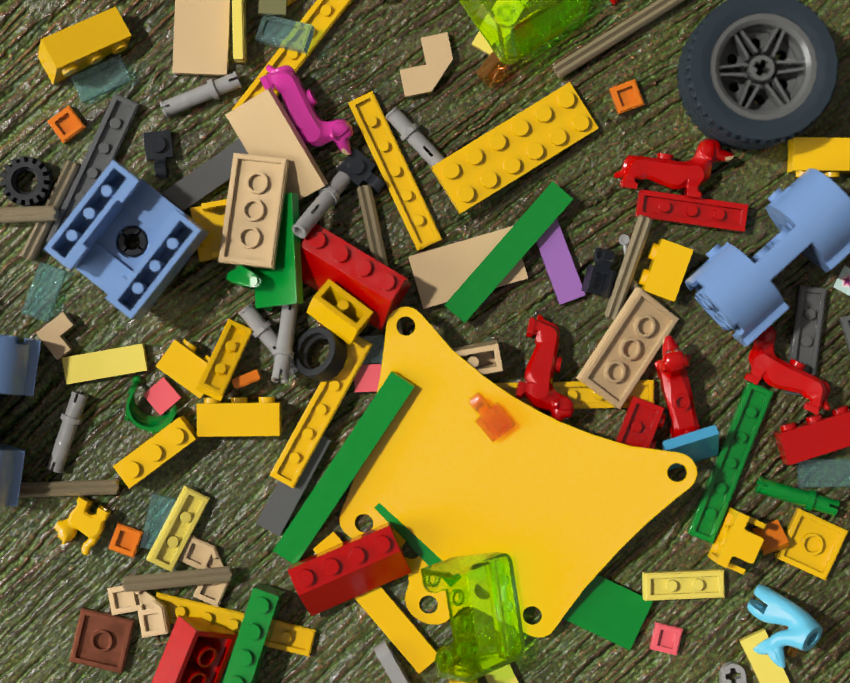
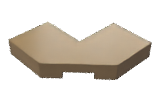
(424, 78)
(204, 555)
(151, 611)

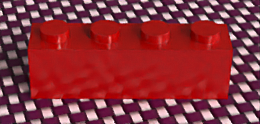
(360, 275)
(349, 569)
(195, 652)

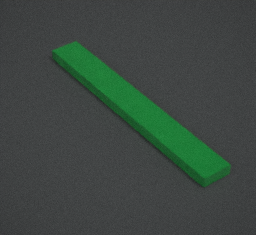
(344, 467)

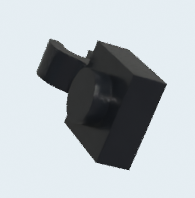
(159, 148)
(360, 169)
(600, 278)

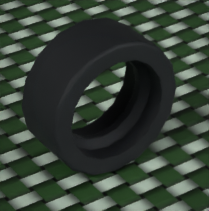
(305, 348)

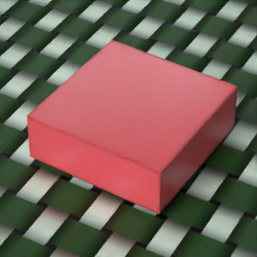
(367, 378)
(162, 396)
(666, 638)

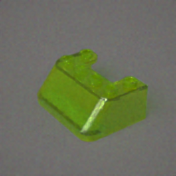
(523, 26)
(481, 614)

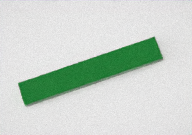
(508, 252)
(730, 462)

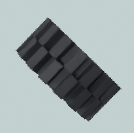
(15, 169)

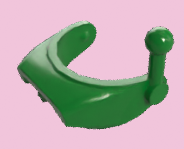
(245, 277)
(140, 419)

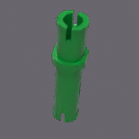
(808, 499)

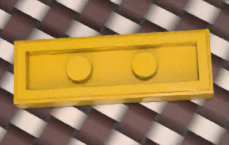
(224, 359)

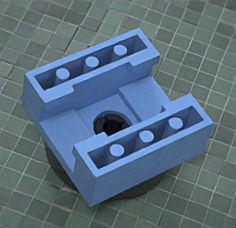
(99, 236)

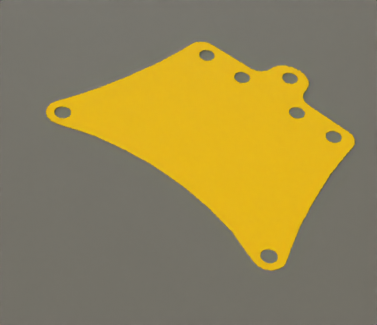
(536, 493)

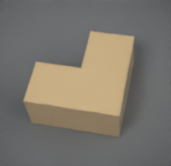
(53, 335)

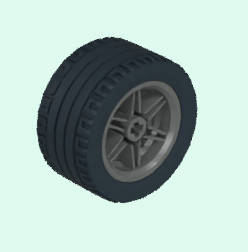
(734, 116)

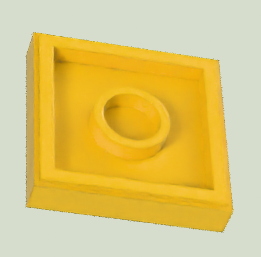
(812, 544)

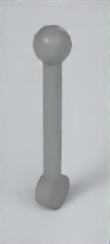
(624, 240)

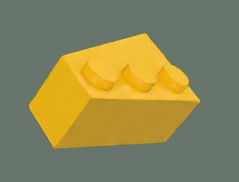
(83, 44)

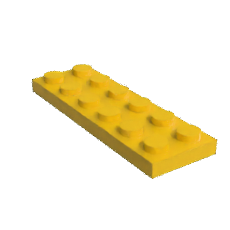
(514, 148)

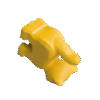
(85, 521)

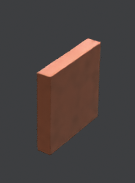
(102, 640)

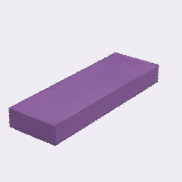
(559, 264)

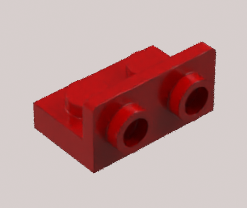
(640, 424)

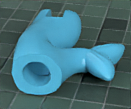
(802, 629)

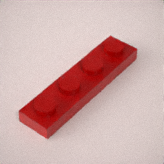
(692, 210)

